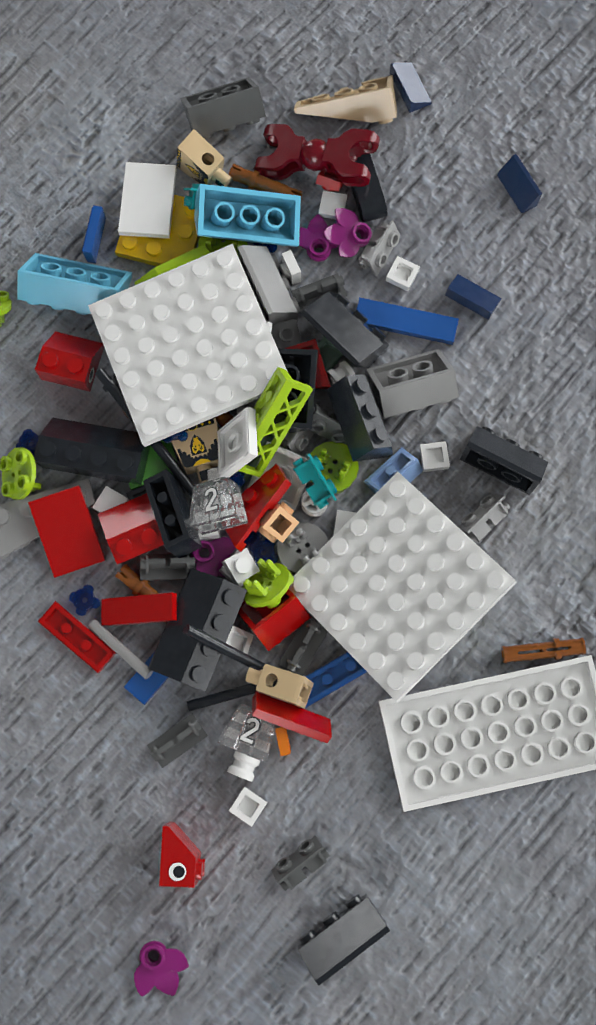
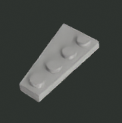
(17, 522)

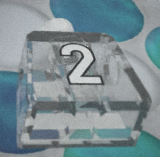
(216, 504)
(248, 734)

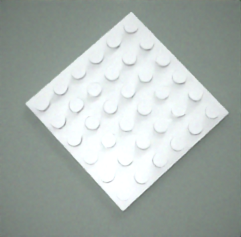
(187, 344)
(400, 586)

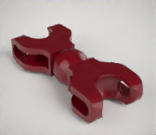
(336, 155)

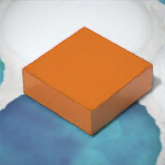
(283, 741)

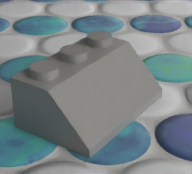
(267, 284)
(413, 383)

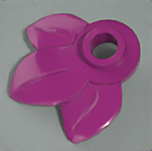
(344, 233)
(313, 238)
(219, 550)
(160, 972)

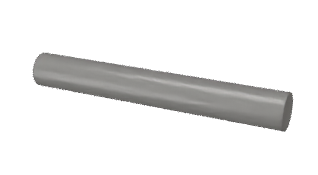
(120, 649)

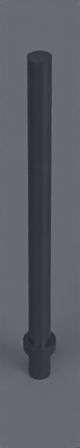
(110, 386)

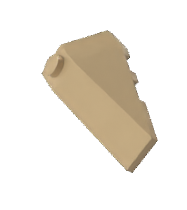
(369, 103)

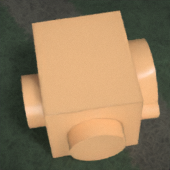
(278, 523)

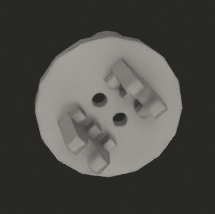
(301, 535)

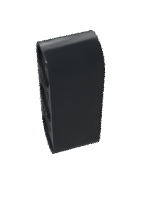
(369, 198)

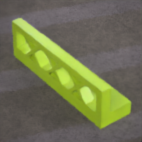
(268, 407)

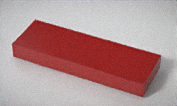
(139, 609)
(77, 637)
(291, 717)

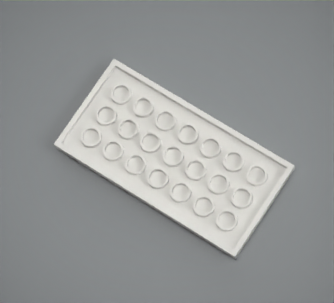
(493, 733)

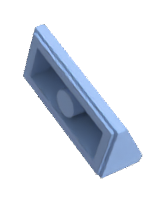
(400, 462)

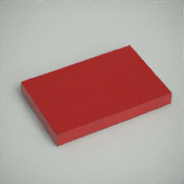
(67, 531)

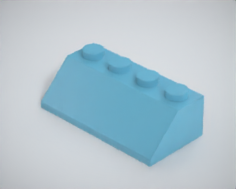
(247, 215)
(68, 283)

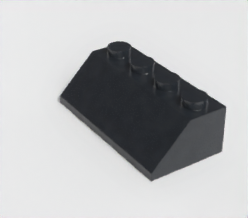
(92, 451)
(209, 606)

